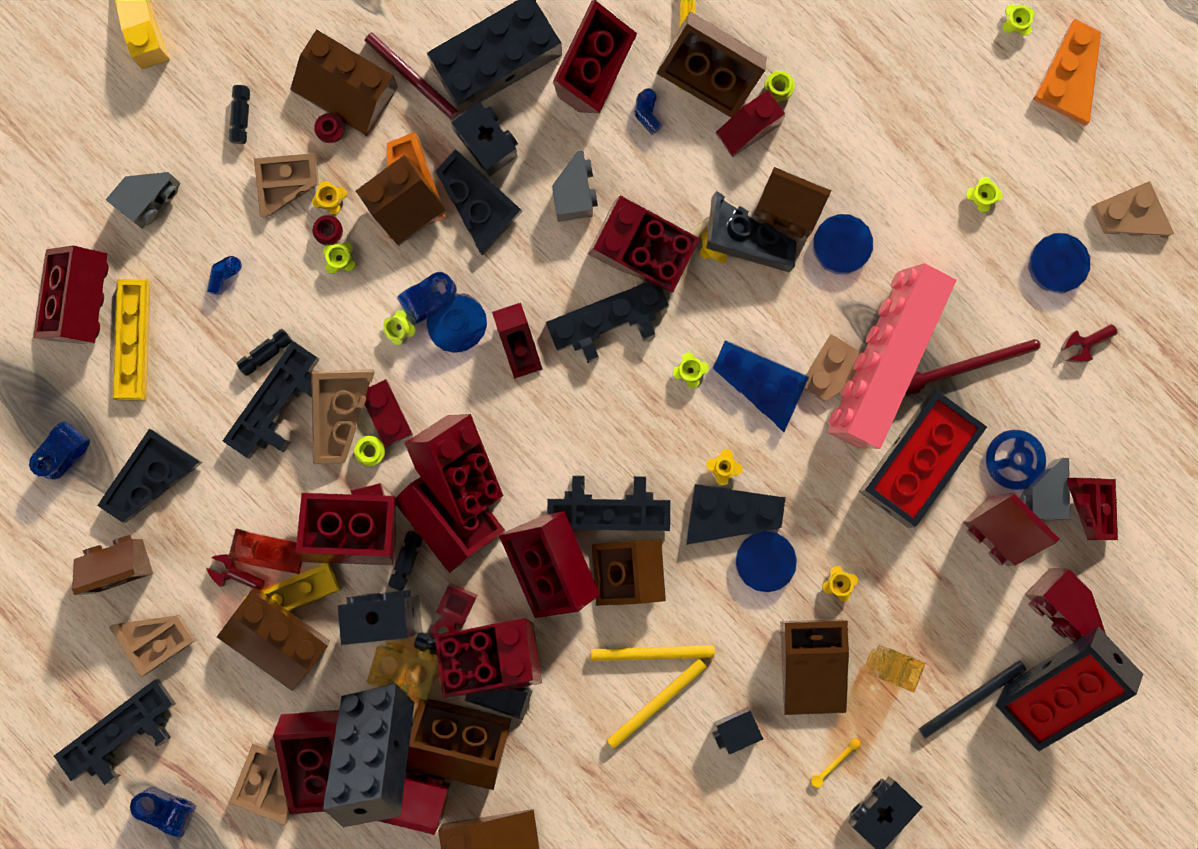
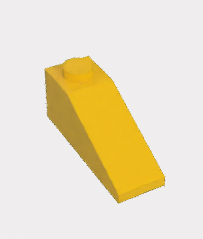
(141, 32)

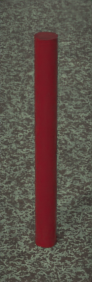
(411, 76)

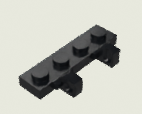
(585, 324)
(258, 420)
(634, 513)
(94, 748)

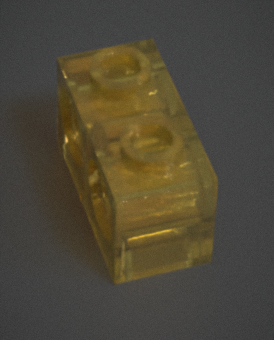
(895, 667)
(403, 673)

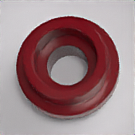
(332, 136)
(323, 222)

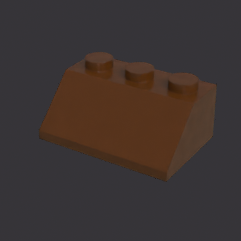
(712, 65)
(342, 82)
(273, 638)
(457, 743)

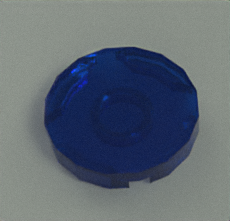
(842, 244)
(1059, 263)
(456, 322)
(766, 561)

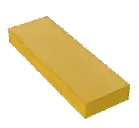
(304, 587)

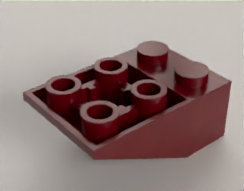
(643, 244)
(455, 466)
(1066, 603)
(488, 658)

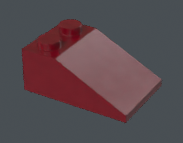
(1009, 529)
(304, 757)

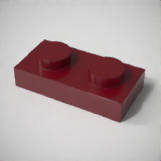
(386, 414)

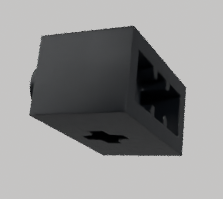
(489, 155)
(896, 802)

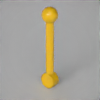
(817, 780)

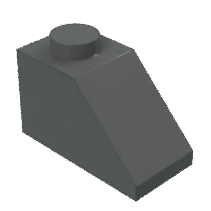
(1050, 492)

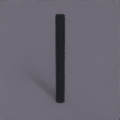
(972, 699)

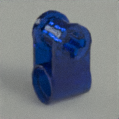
(420, 297)
(61, 449)
(164, 812)

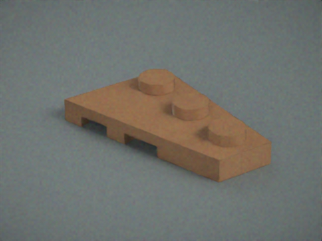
(335, 411)

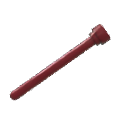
(921, 379)

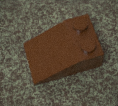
(499, 831)

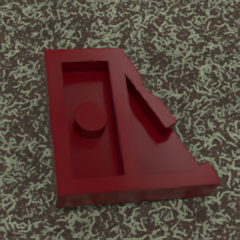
(1096, 506)

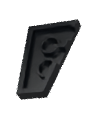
(479, 202)
(743, 237)
(147, 475)
(730, 513)

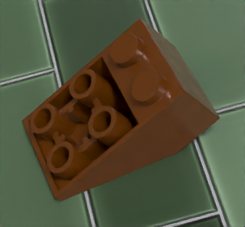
(814, 666)

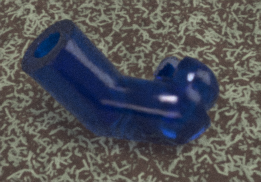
(644, 110)
(222, 271)

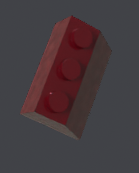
(593, 59)
(71, 295)
(346, 529)
(447, 539)
(550, 565)
(422, 803)

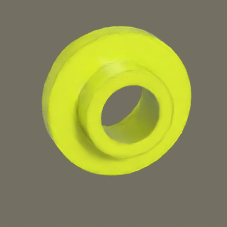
(783, 78)
(362, 444)

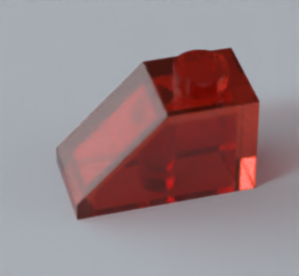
(264, 551)

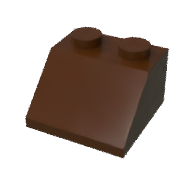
(401, 200)
(791, 203)
(111, 566)
(629, 572)

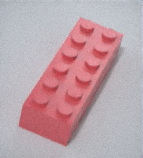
(891, 356)

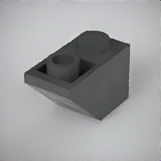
(572, 191)
(143, 195)

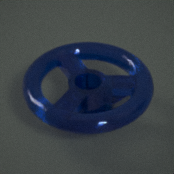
(1026, 459)

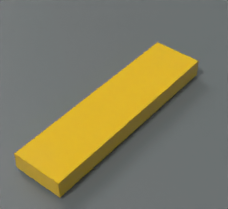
(131, 340)

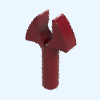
(1088, 342)
(234, 574)

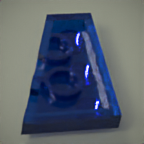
(762, 381)

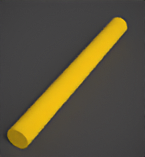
(652, 653)
(656, 703)

